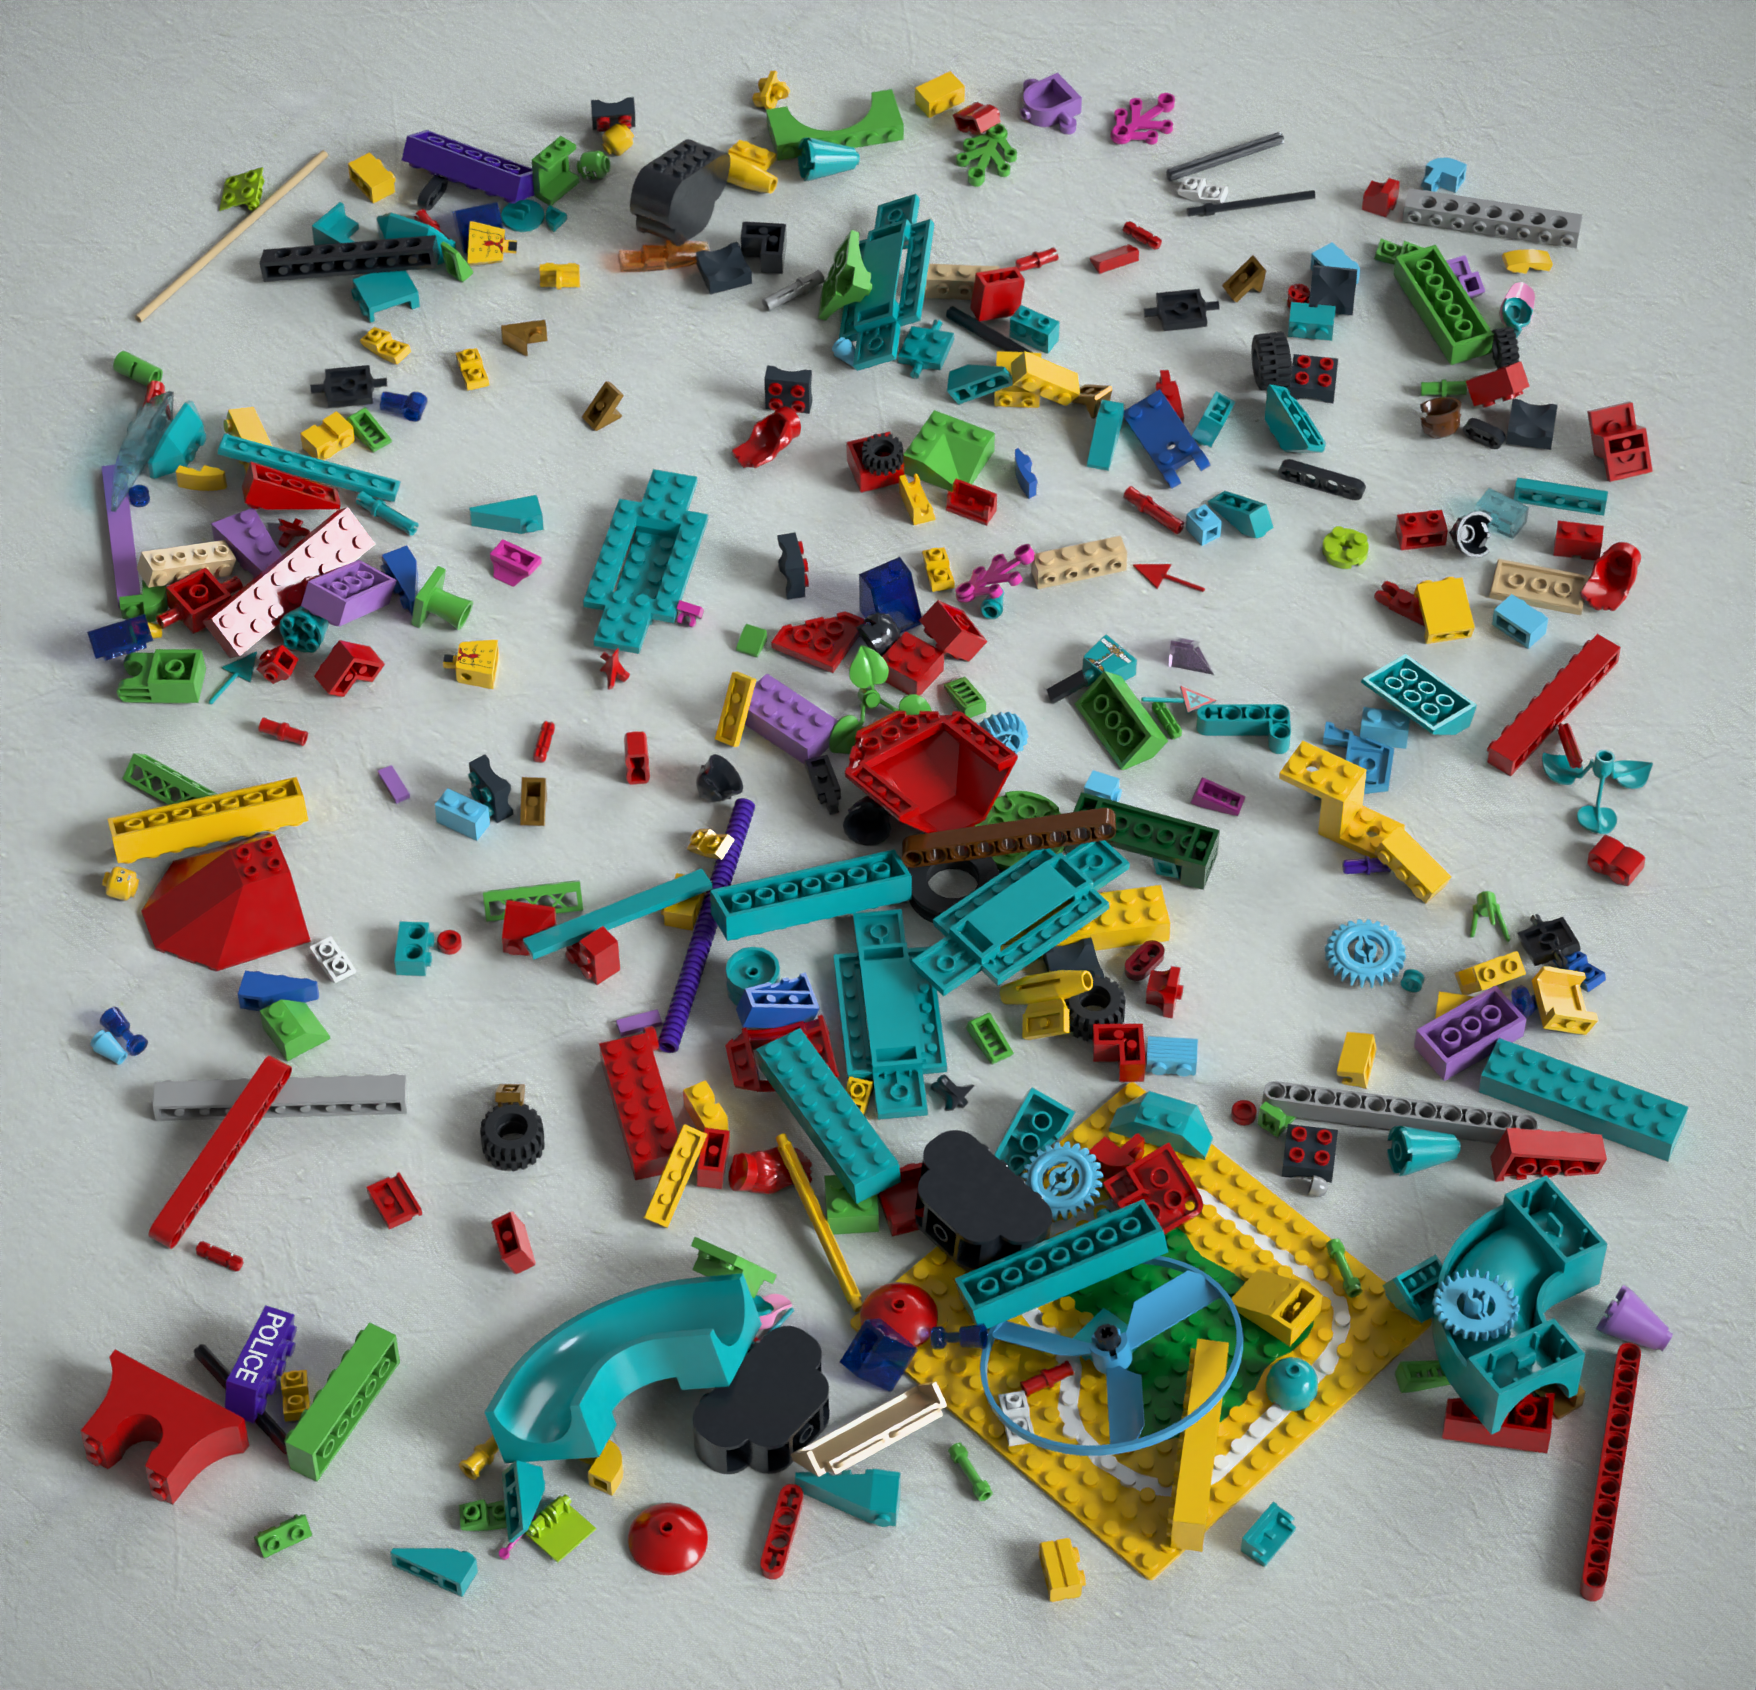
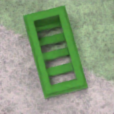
(455, 263)
(370, 422)
(971, 709)
(988, 1021)
(1409, 1381)

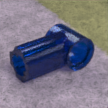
(409, 406)

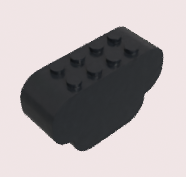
(679, 191)
(976, 1203)
(768, 1409)

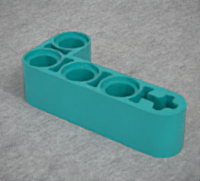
(1247, 720)

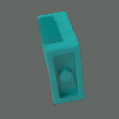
(384, 290)

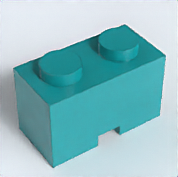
(1311, 321)

